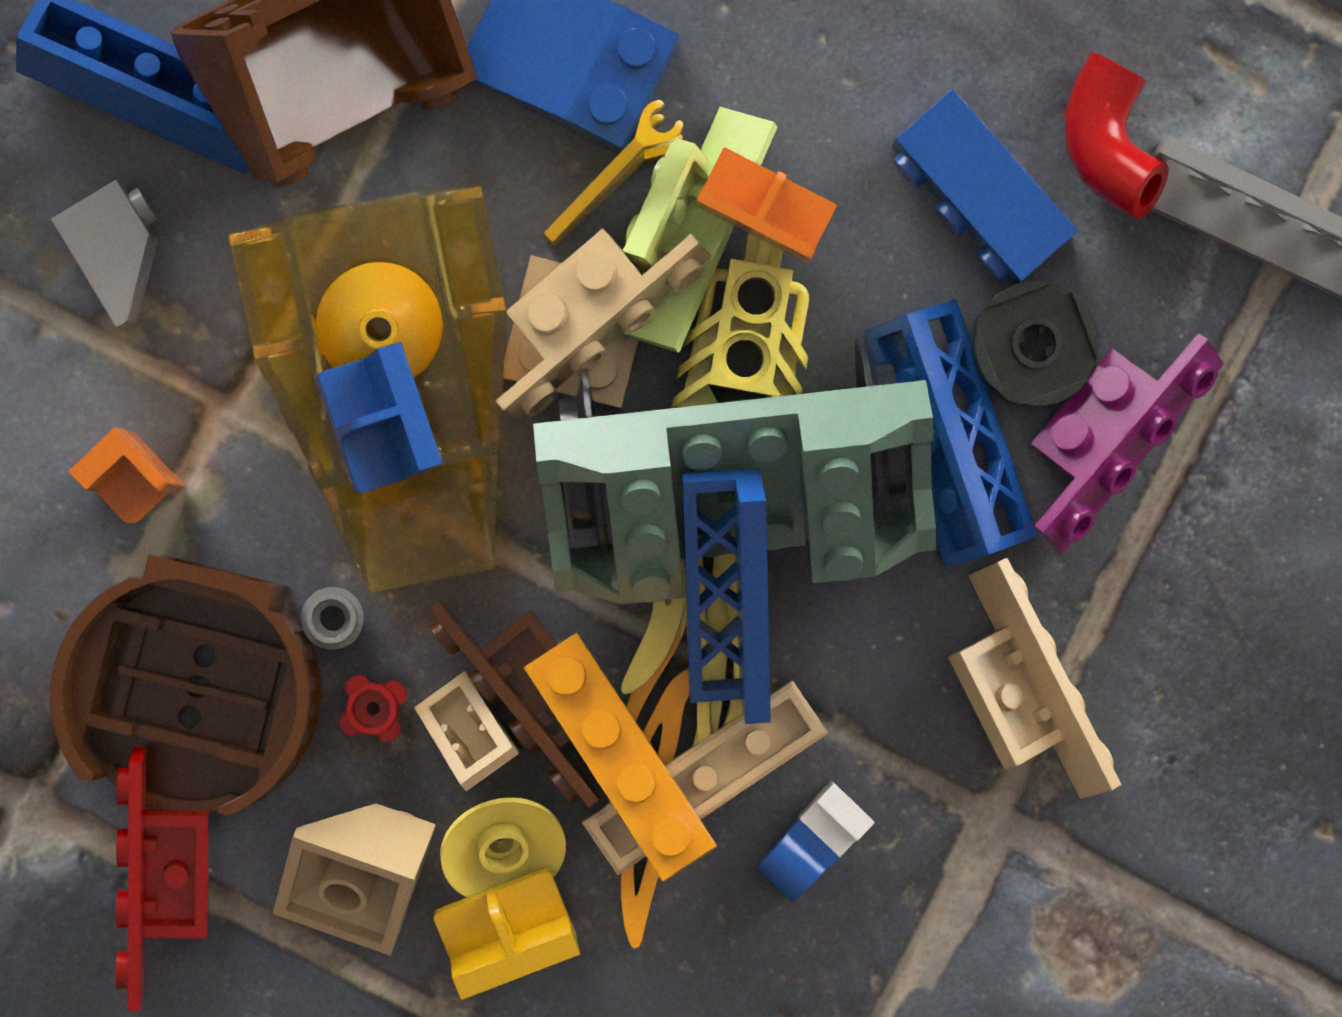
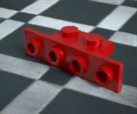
(165, 876)

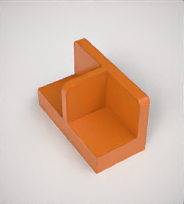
(765, 204)
(126, 475)

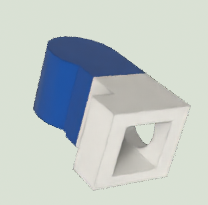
(814, 841)

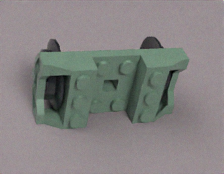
(821, 464)

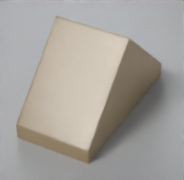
(467, 731)

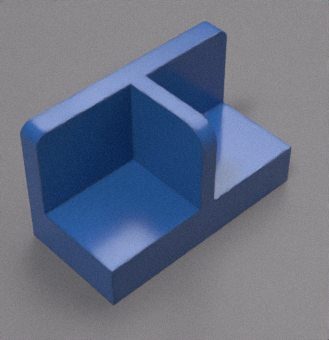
(379, 419)

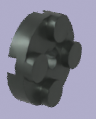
(1066, 362)

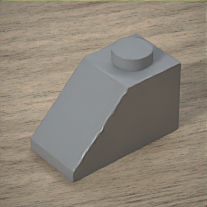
(113, 247)

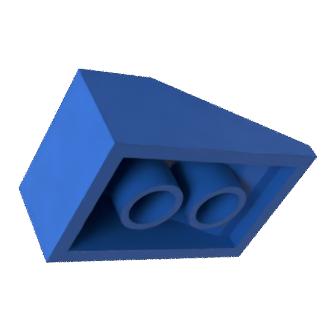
(574, 63)

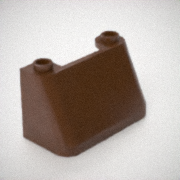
(314, 68)

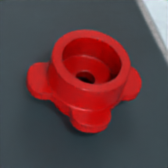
(359, 720)

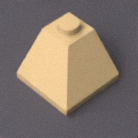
(355, 874)

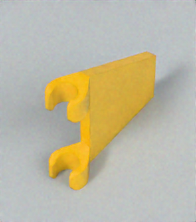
(645, 147)

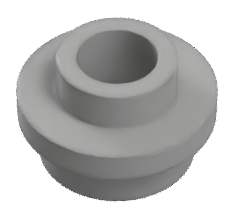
(312, 618)

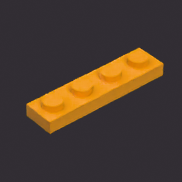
(620, 757)

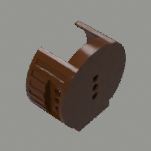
(128, 679)

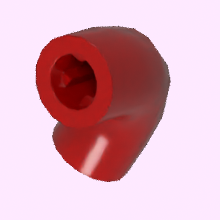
(1100, 142)

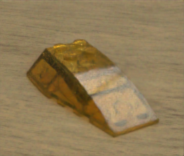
(441, 519)

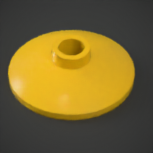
(382, 292)

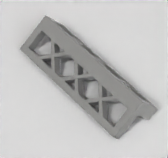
(1251, 216)

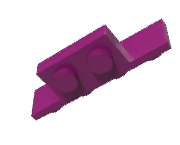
(1112, 428)

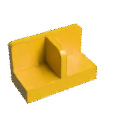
(506, 932)

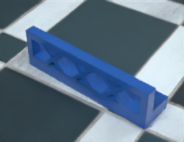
(960, 489)
(750, 601)

